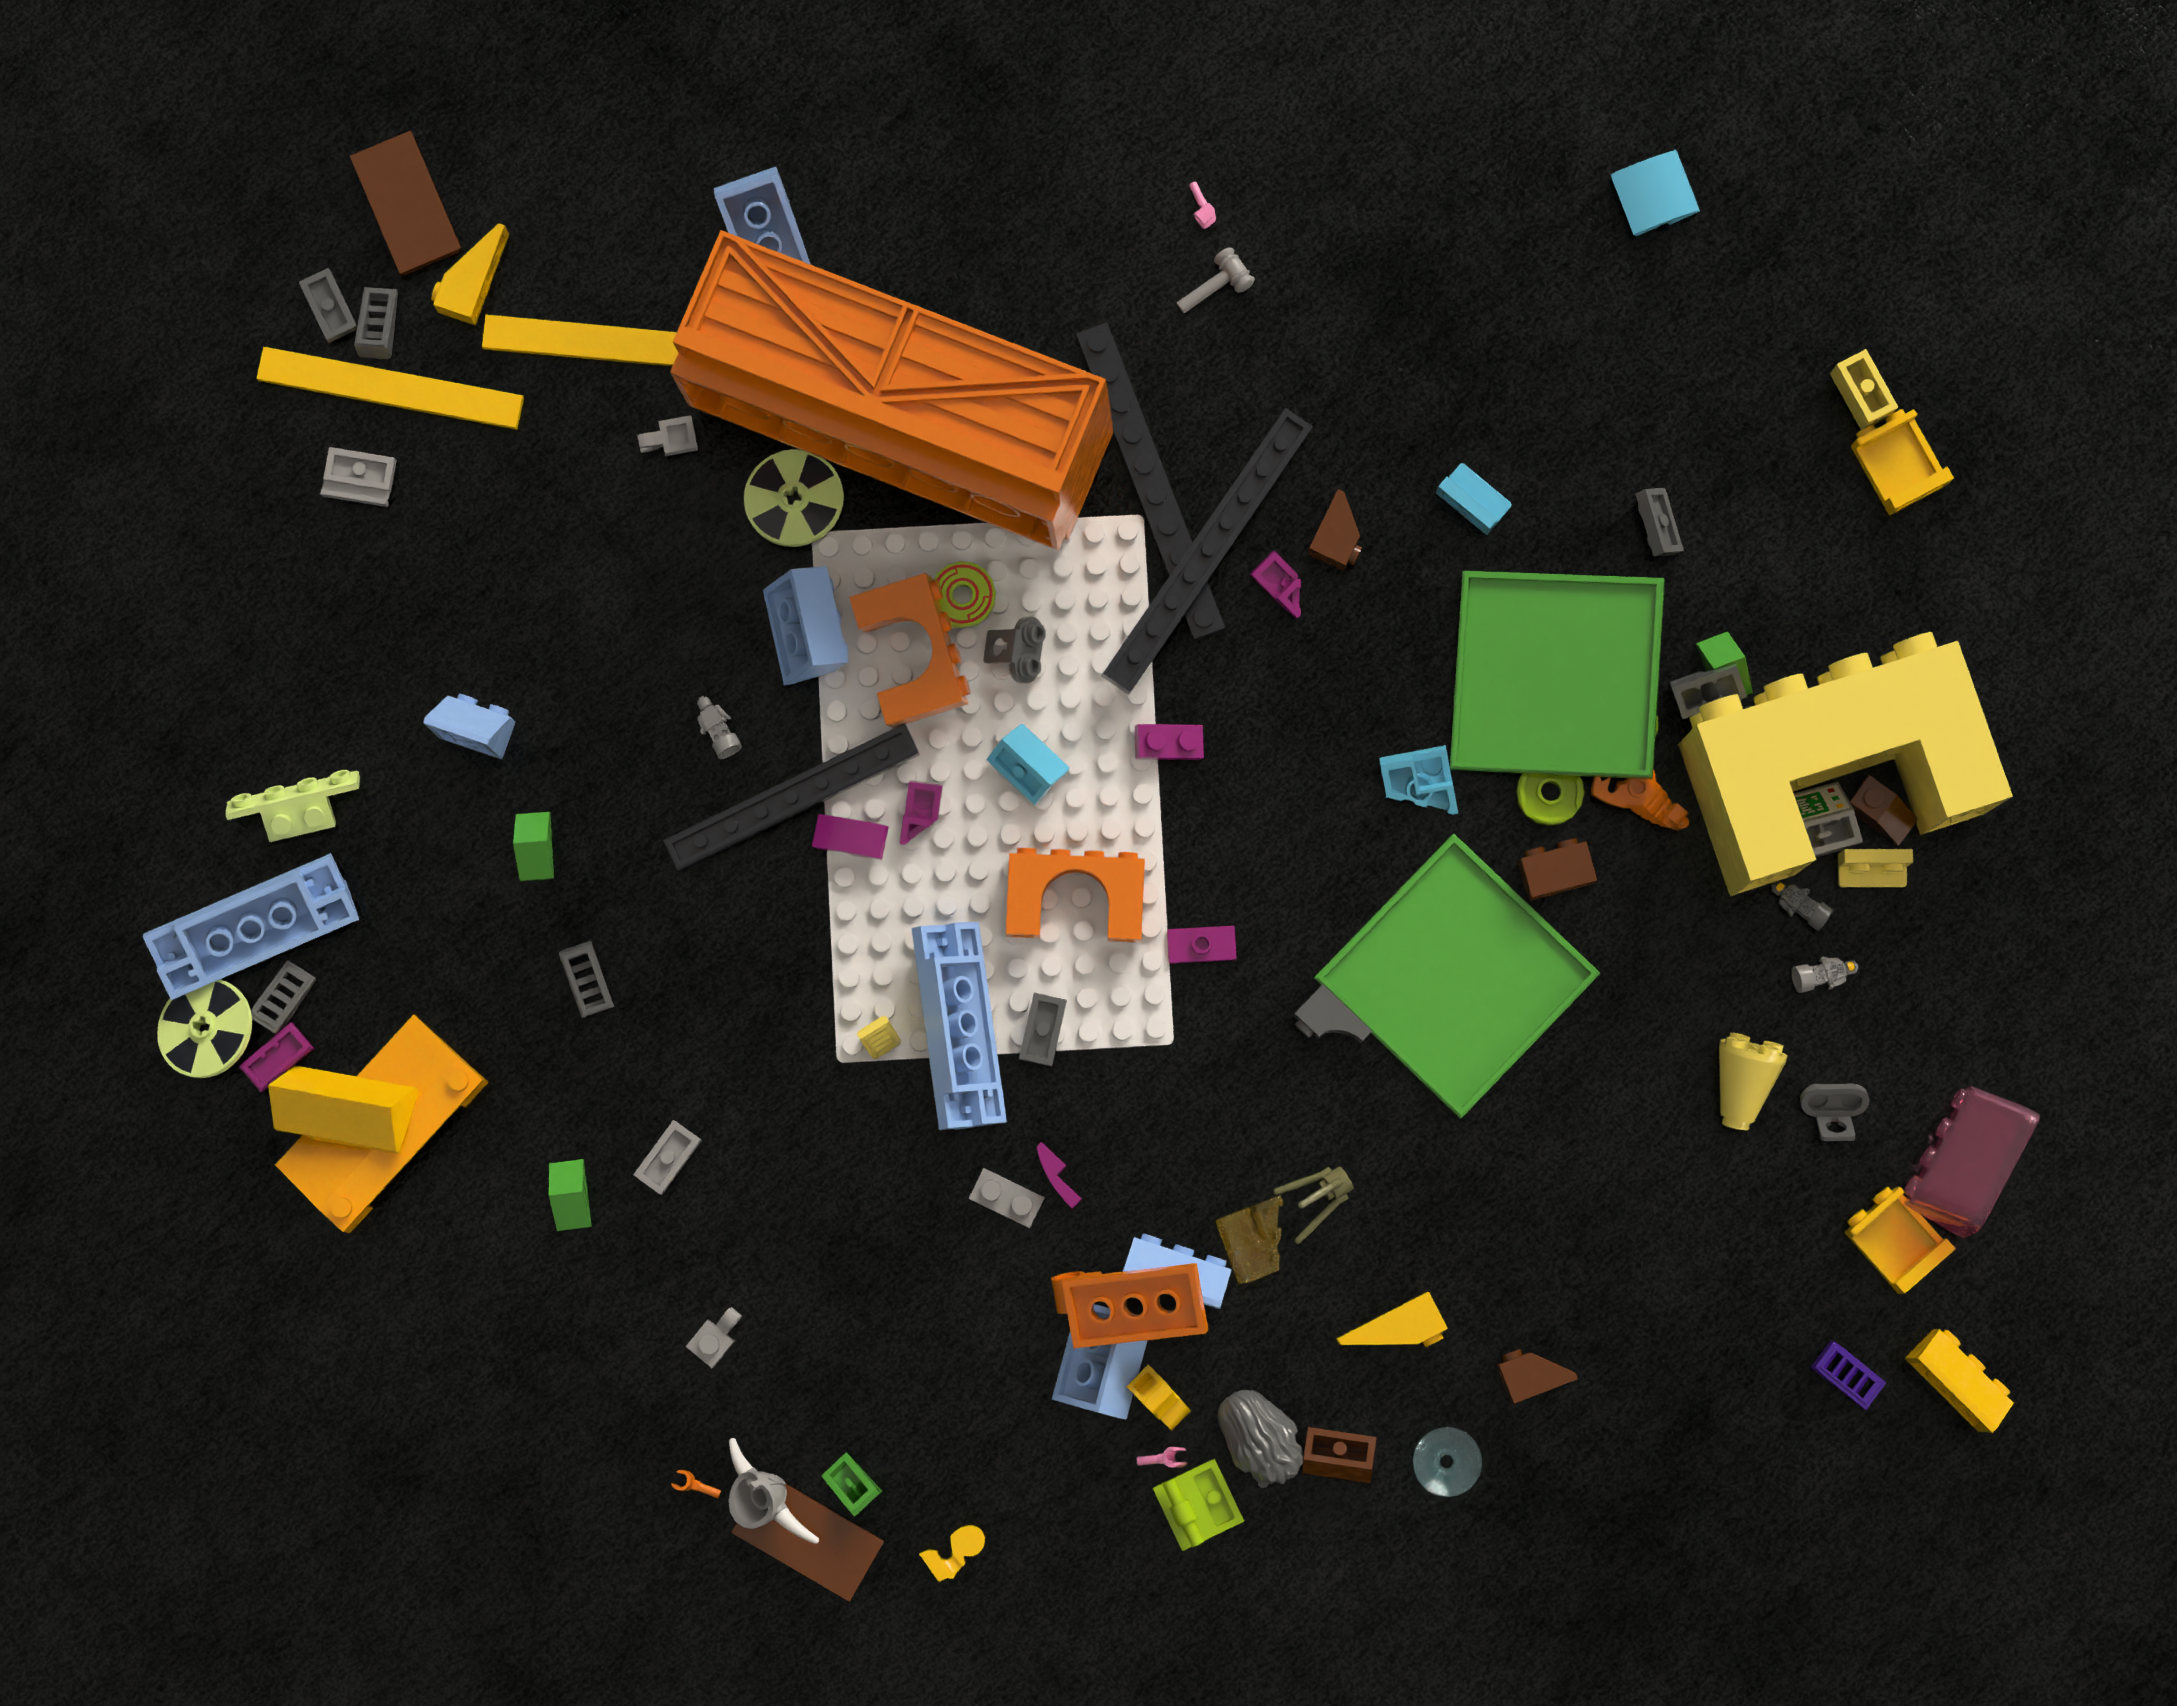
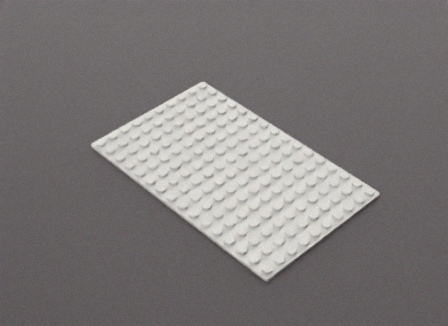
(959, 865)

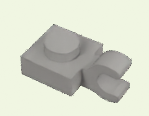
(675, 436)
(712, 1340)

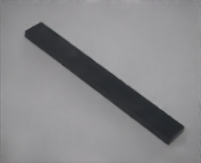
(791, 797)

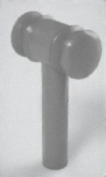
(1232, 271)

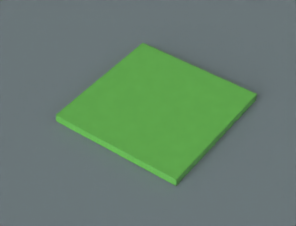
(1557, 674)
(1457, 975)

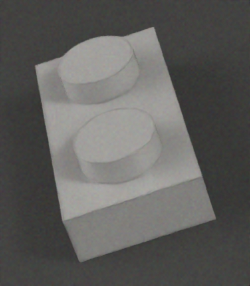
(667, 1157)
(1006, 1198)

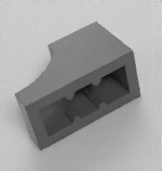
(1706, 687)
(1327, 1014)

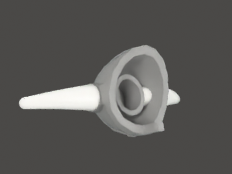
(761, 1498)

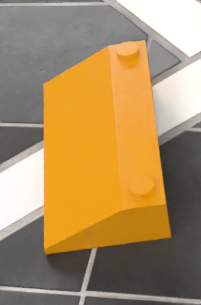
(348, 1178)

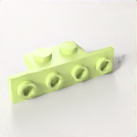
(295, 808)

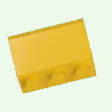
(1961, 1380)

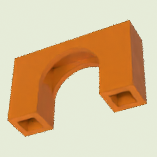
(940, 685)
(1033, 873)

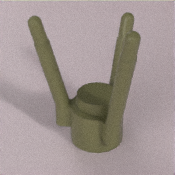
(1333, 1185)

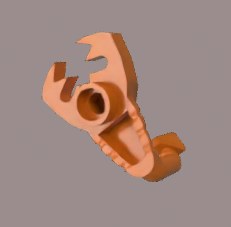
(1644, 798)

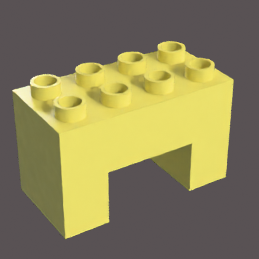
(1907, 710)

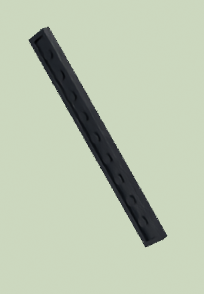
(1147, 471)
(1206, 551)

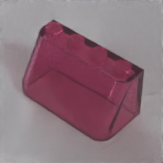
(1970, 1160)

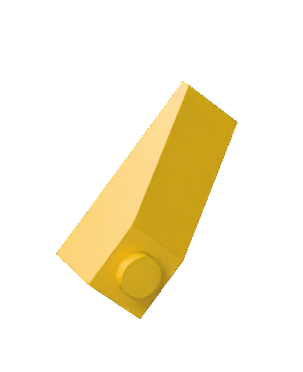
(468, 281)
(1407, 1324)

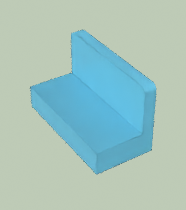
(1473, 498)
(1027, 763)

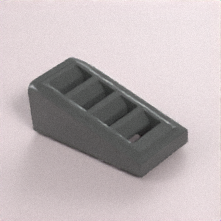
(370, 343)
(577, 951)
(292, 1004)

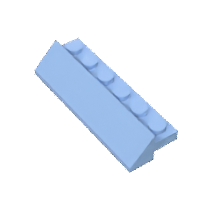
(251, 926)
(959, 1025)

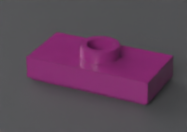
(1201, 944)
(276, 1057)

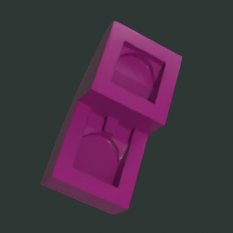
(850, 836)
(1053, 1167)

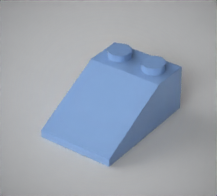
(761, 213)
(471, 725)

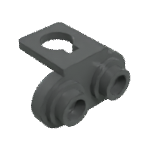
(1022, 650)
(1834, 1104)

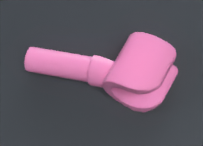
(1206, 214)
(1166, 1458)

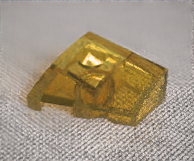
(1252, 1239)

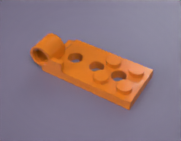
(1078, 1291)

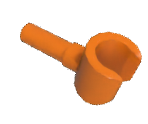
(695, 1485)

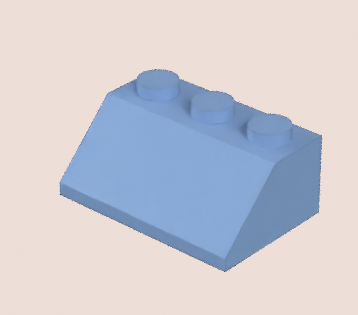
(805, 624)
(1213, 1274)
(1099, 1375)

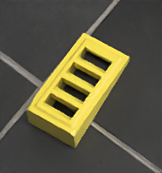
(879, 1037)

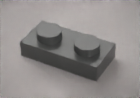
(328, 305)
(1659, 522)
(1042, 1029)

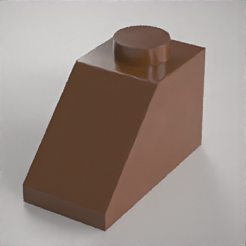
(1337, 535)
(1882, 810)
(1530, 1375)

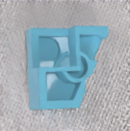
(1421, 778)

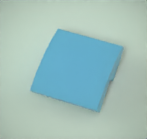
(1655, 192)

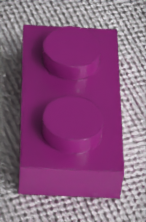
(1169, 742)

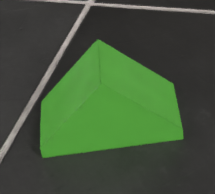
(1722, 652)
(533, 846)
(569, 1195)
(851, 1484)

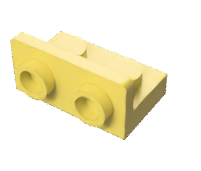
(1873, 867)

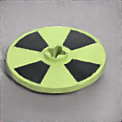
(805, 519)
(210, 1051)

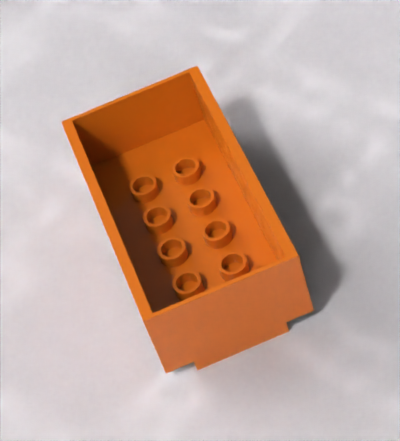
(892, 390)

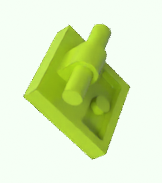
(1198, 1504)

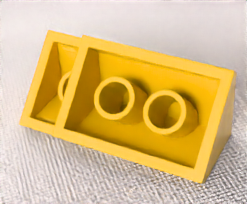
(342, 1108)

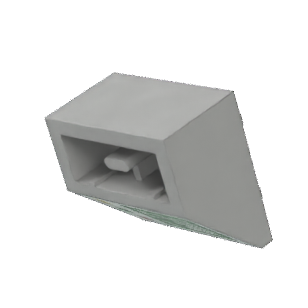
(1828, 819)

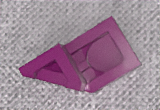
(1279, 582)
(921, 808)

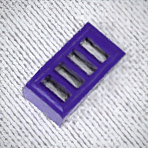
(1826, 1358)

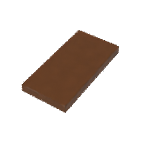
(406, 203)
(835, 1561)

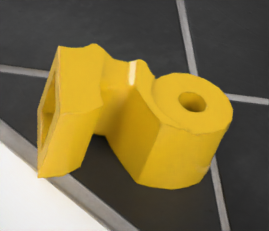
(1158, 1397)
(964, 1542)

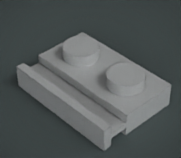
(358, 477)

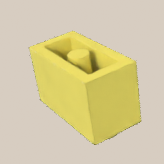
(1863, 389)

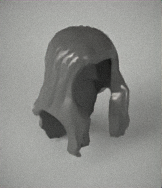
(1260, 1437)

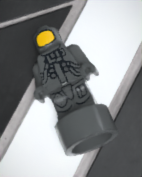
(1796, 900)

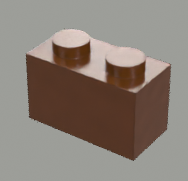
(1557, 869)
(1339, 1455)

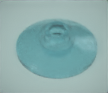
(1465, 1466)

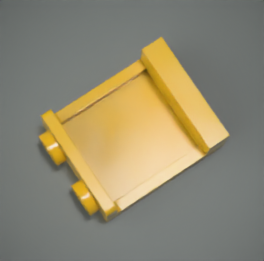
(1899, 461)
(1897, 1240)

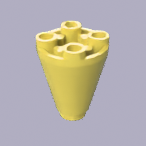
(1746, 1077)

